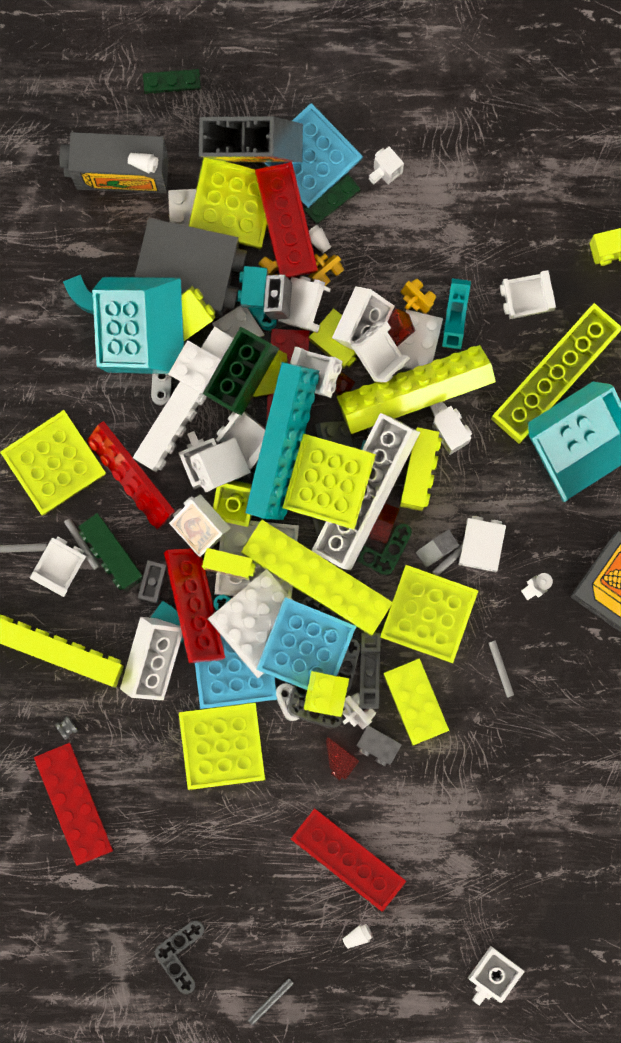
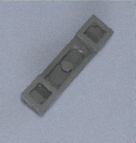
(370, 670)

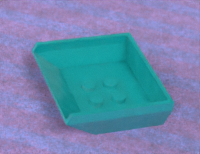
(138, 324)
(579, 438)

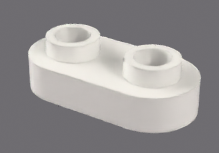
(161, 385)
(283, 701)

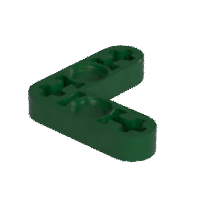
(386, 555)

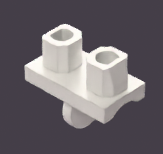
(537, 585)
(355, 714)

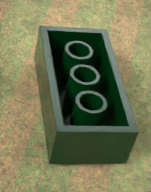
(241, 371)
(111, 552)

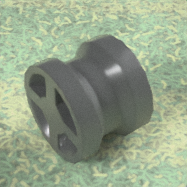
(66, 727)

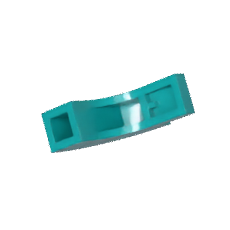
(79, 293)
(456, 313)

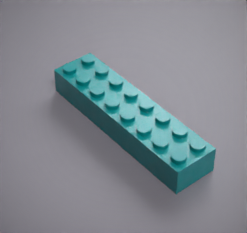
(282, 440)

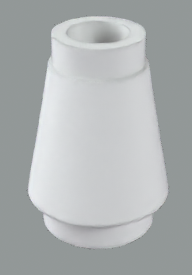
(145, 162)
(319, 239)
(358, 936)

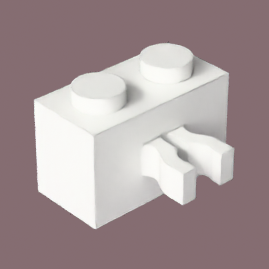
(386, 166)

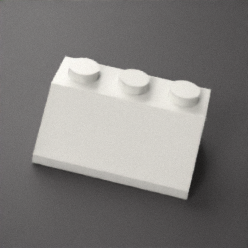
(360, 314)

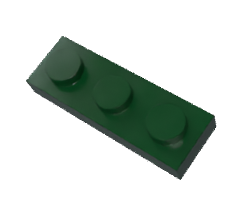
(171, 81)
(332, 199)

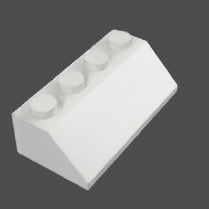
(151, 659)

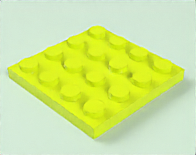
(229, 202)
(53, 462)
(329, 481)
(429, 614)
(221, 746)

